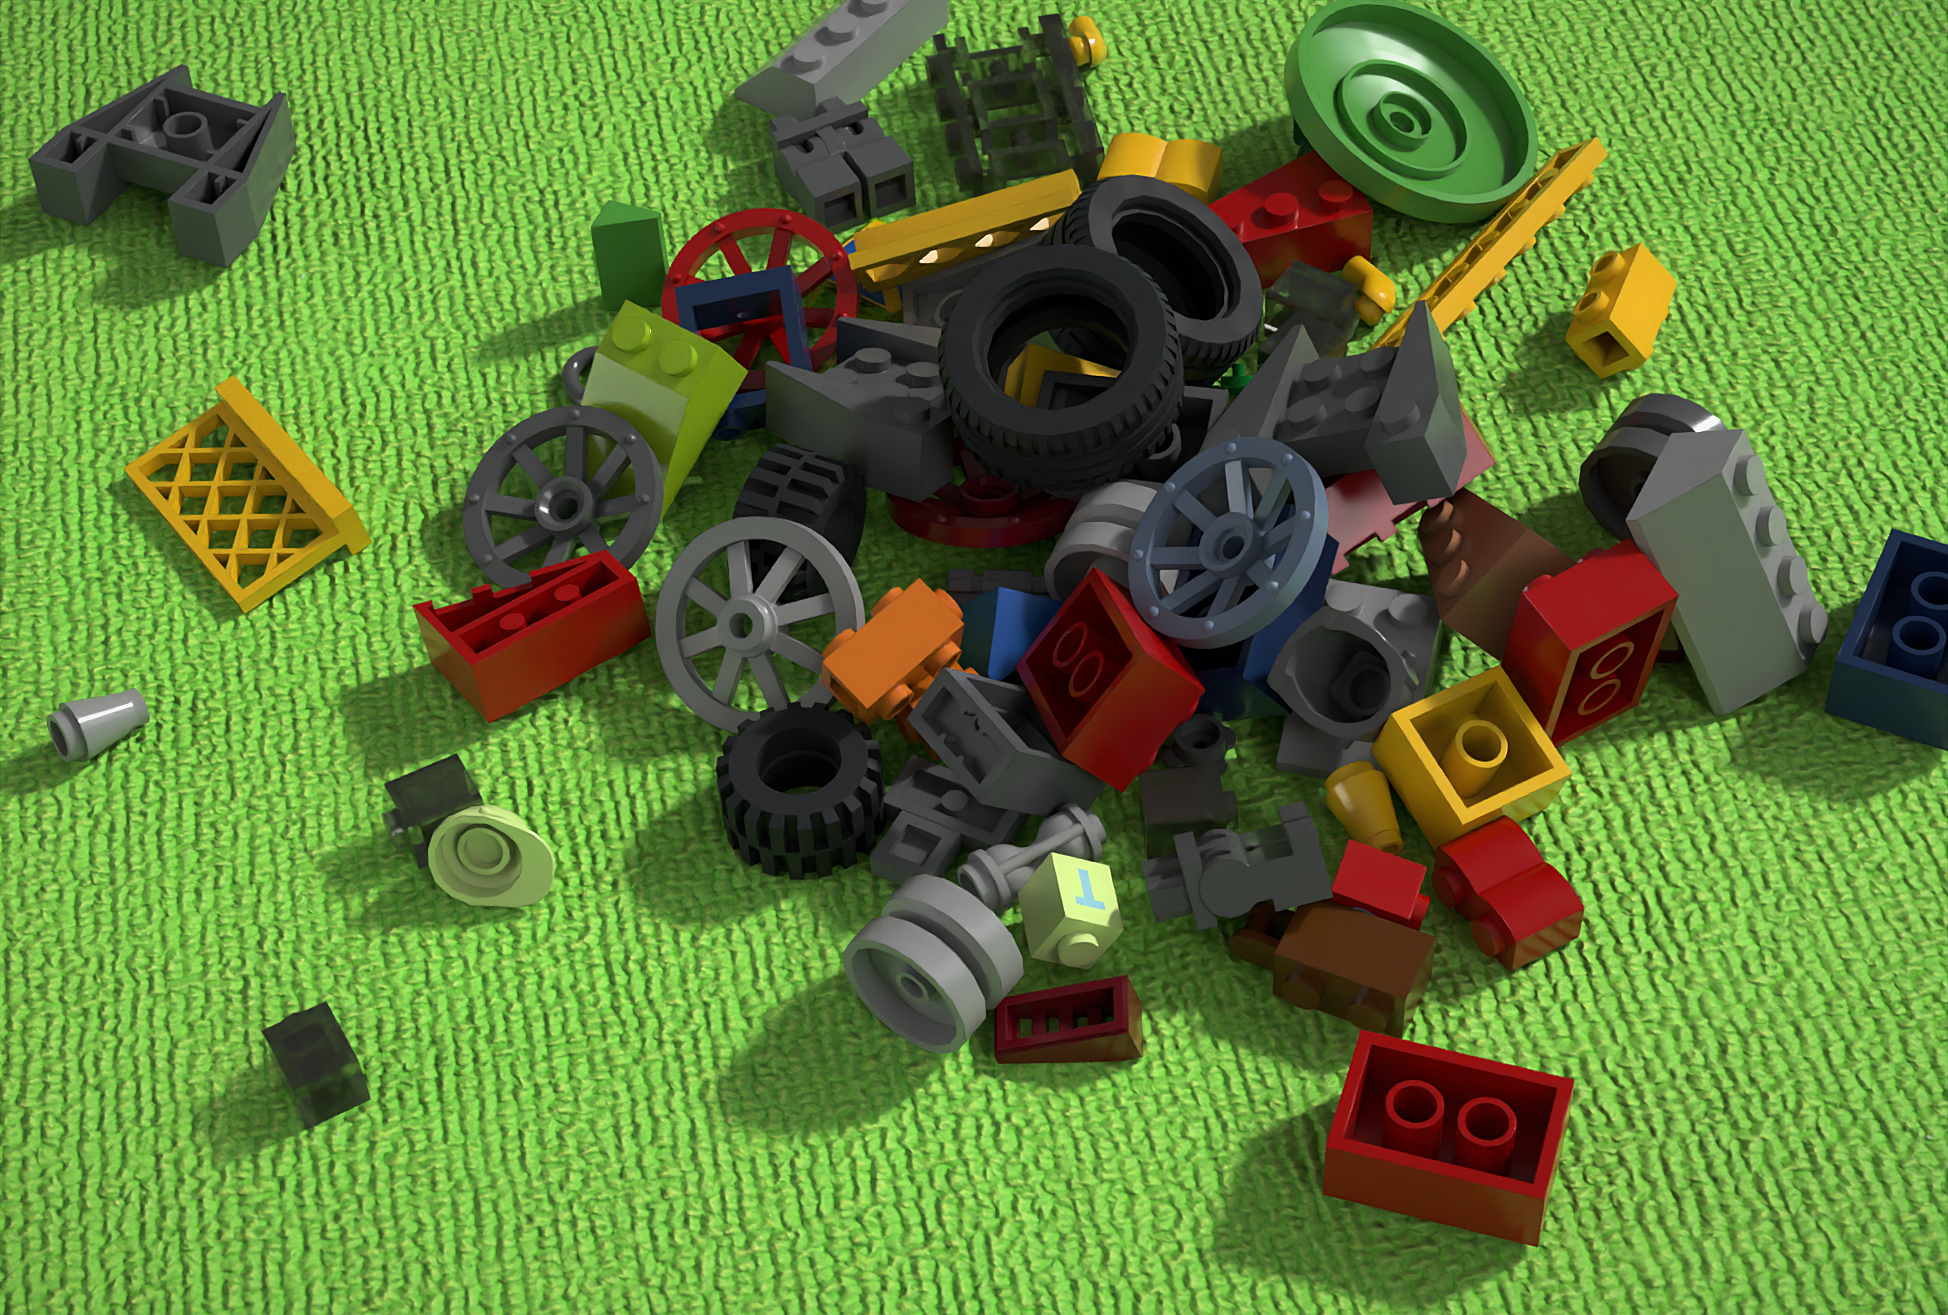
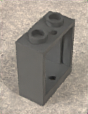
(999, 745)

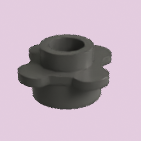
(1200, 743)

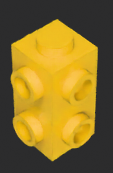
(1621, 311)

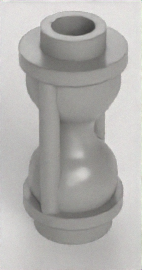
(1002, 870)

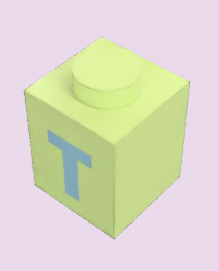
(1070, 911)

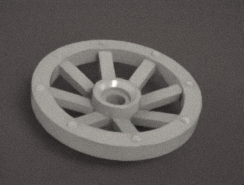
(767, 614)

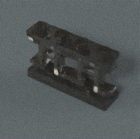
(1009, 79)

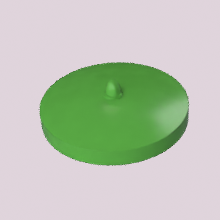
(1410, 110)

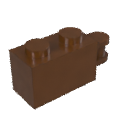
(1340, 962)

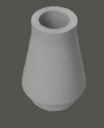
(93, 724)

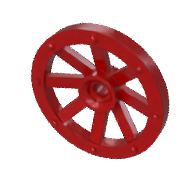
(784, 227)

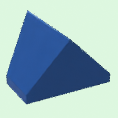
(1001, 629)

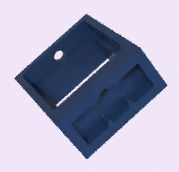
(742, 300)

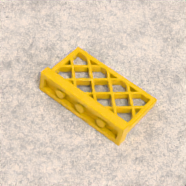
(291, 474)

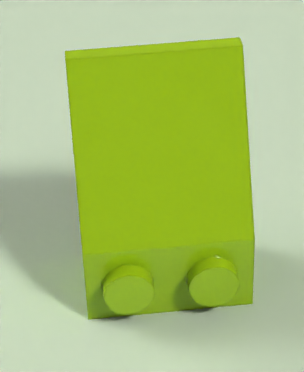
(664, 386)

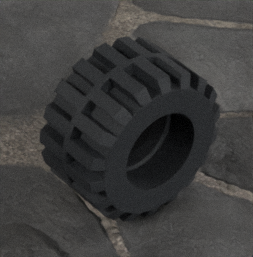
(809, 491)
(811, 828)

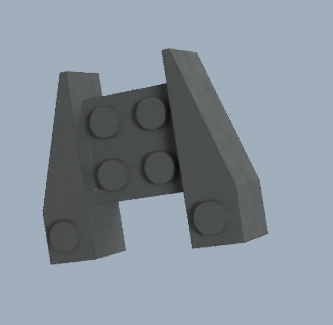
(203, 148)
(873, 408)
(1355, 414)

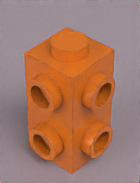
(904, 642)

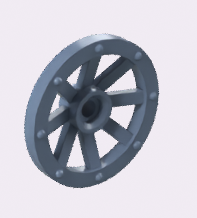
(1234, 547)

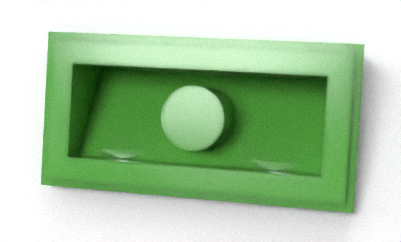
(629, 255)

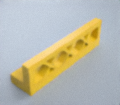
(960, 231)

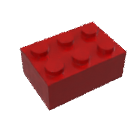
(1588, 639)
(1108, 682)
(1448, 1137)

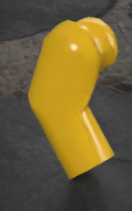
(1086, 42)
(1376, 287)

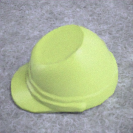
(490, 858)

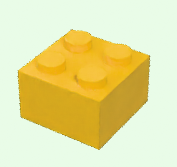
(1469, 757)

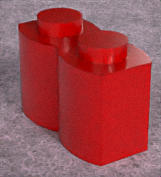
(1507, 893)

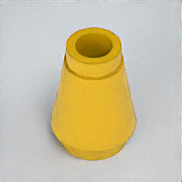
(1364, 806)

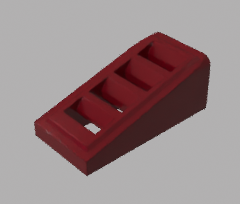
(1093, 1043)

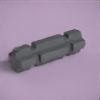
(965, 586)

